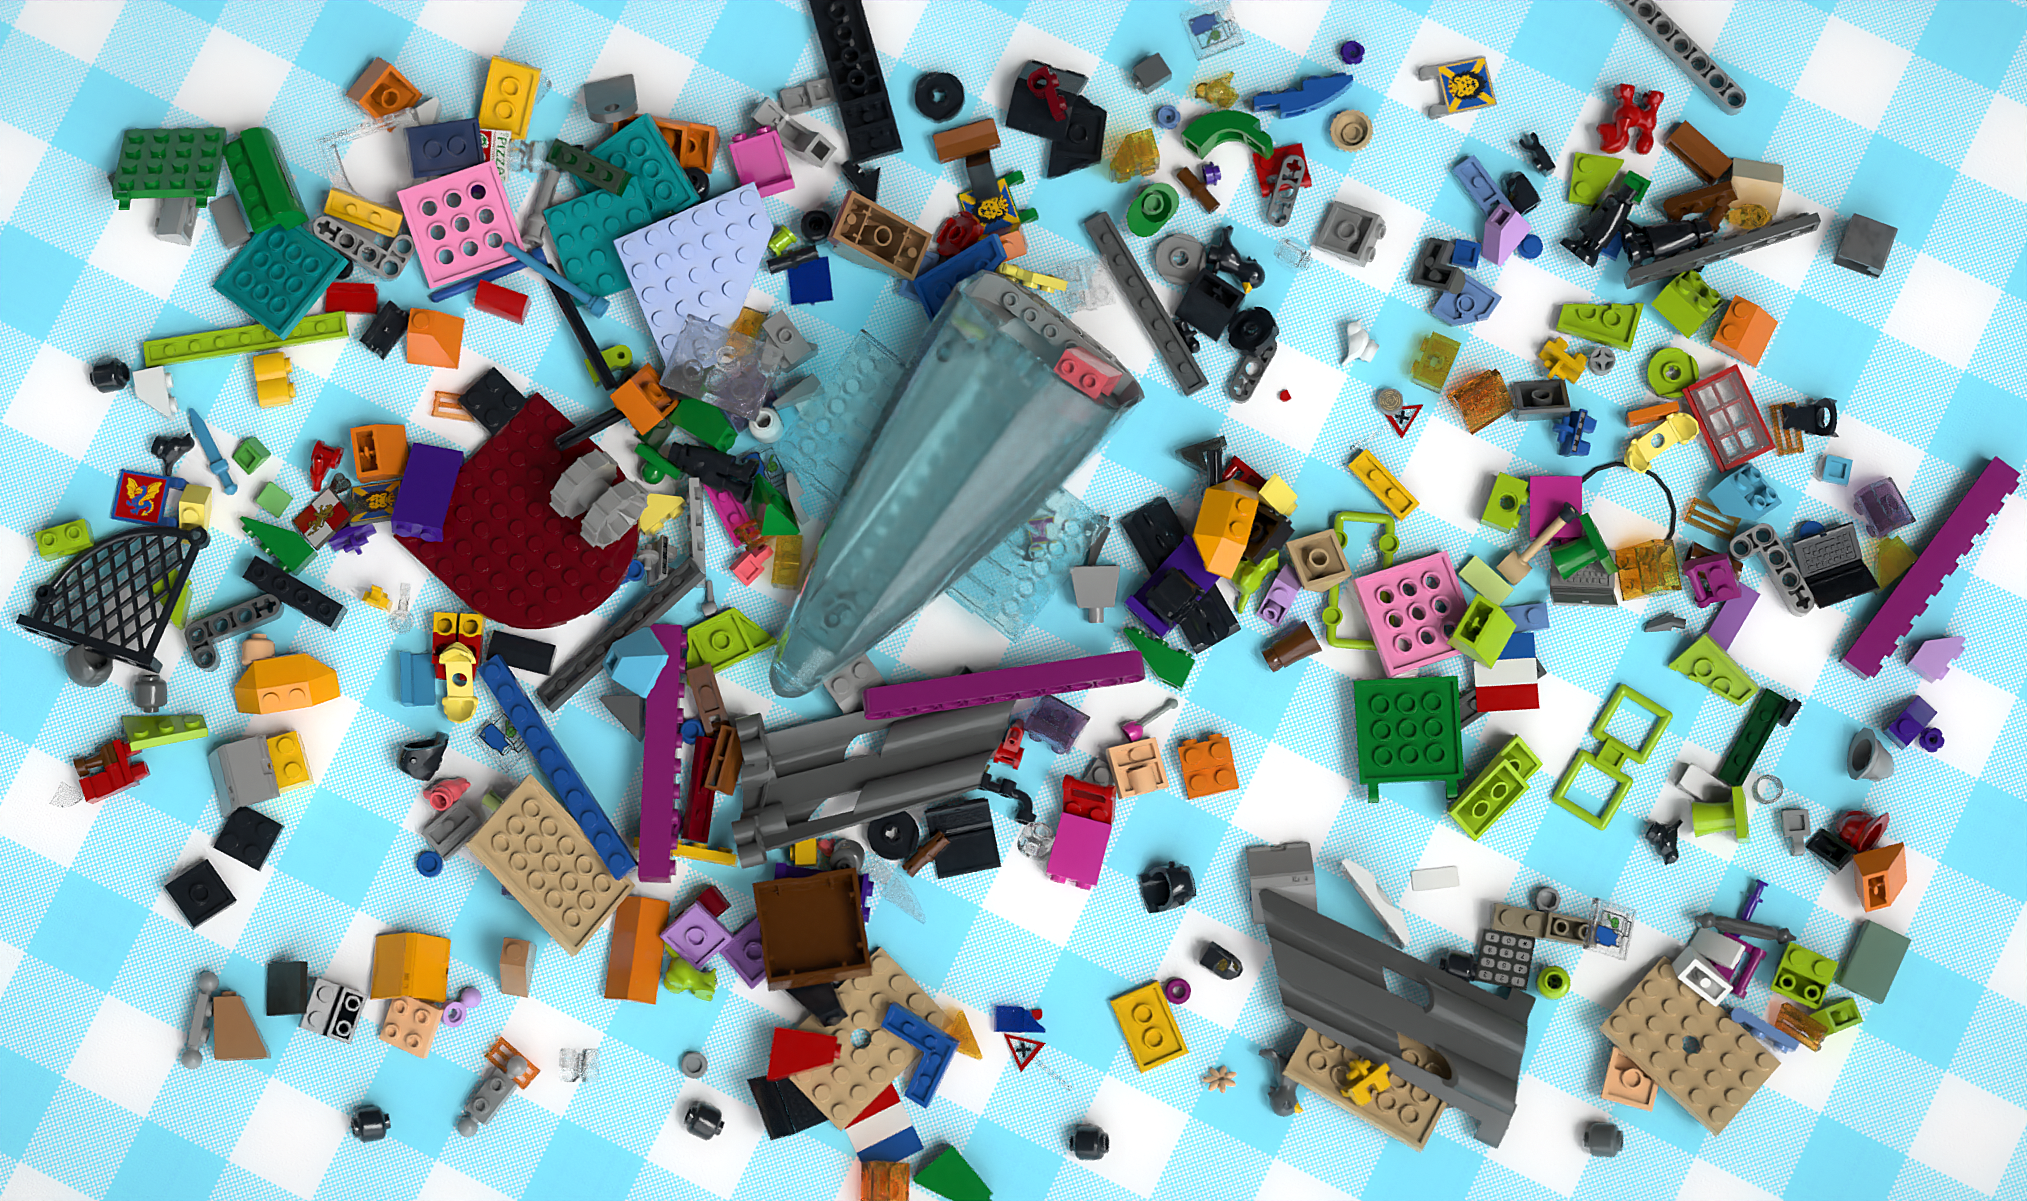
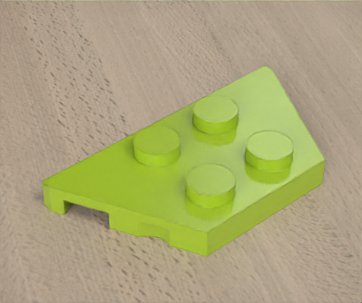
(726, 641)

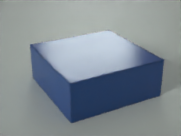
(1466, 254)

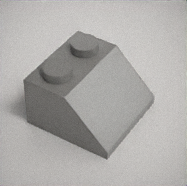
(177, 220)
(849, 683)

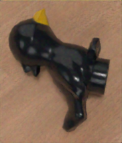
(1228, 260)

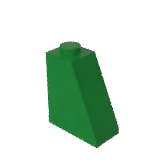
(704, 424)
(953, 1178)

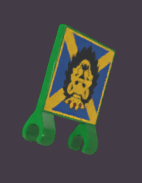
(1001, 210)

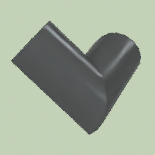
(1433, 269)

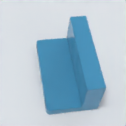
(417, 680)

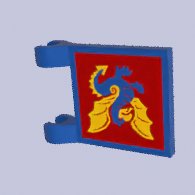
(143, 498)

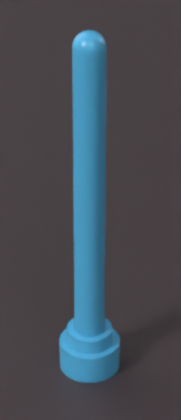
(596, 305)

